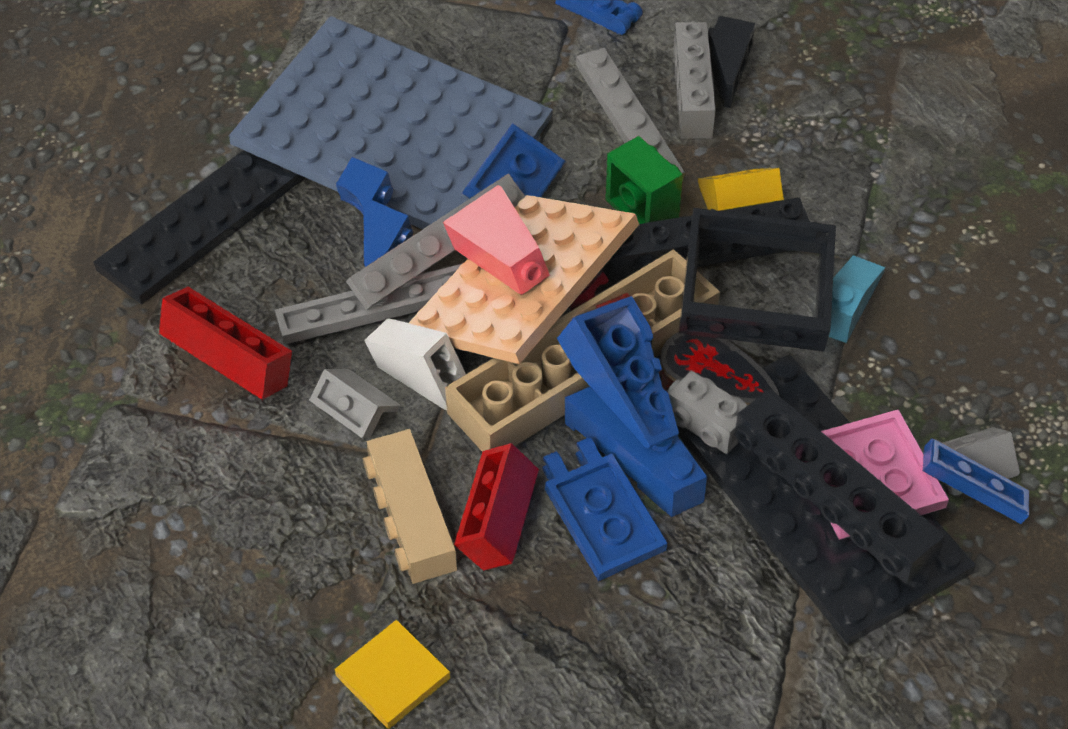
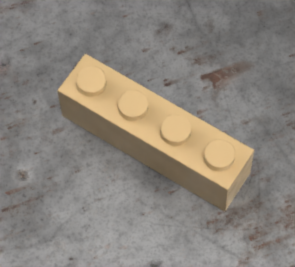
(411, 507)

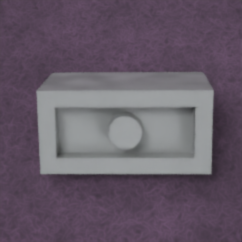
(351, 400)
(990, 448)

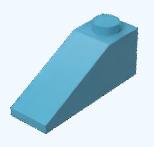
(851, 294)

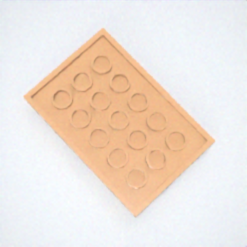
(500, 323)

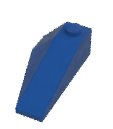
(617, 361)

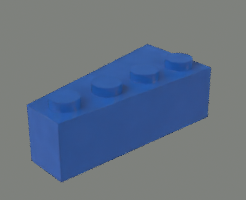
(662, 472)

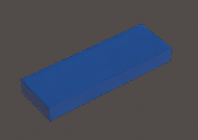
(976, 481)

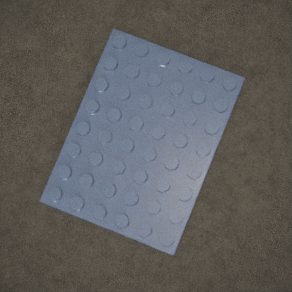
(387, 108)

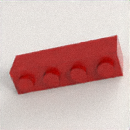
(225, 342)

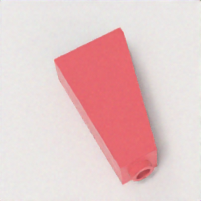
(498, 241)

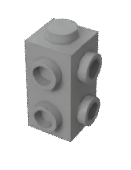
(706, 410)

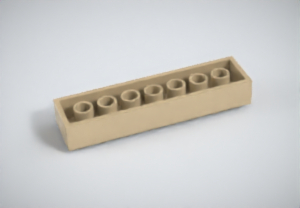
(513, 400)

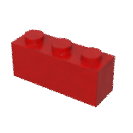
(496, 507)

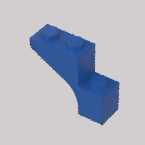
(369, 191)

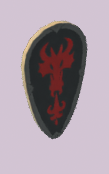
(717, 361)

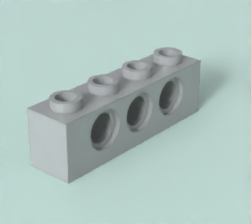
(693, 80)

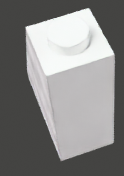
(416, 358)

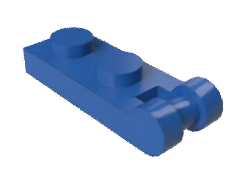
(608, 13)

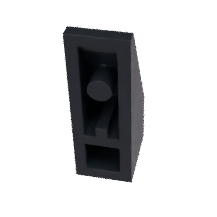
(729, 52)

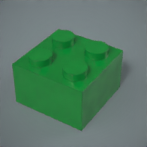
(643, 182)

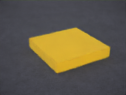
(392, 674)

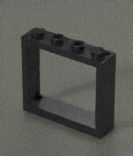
(752, 324)

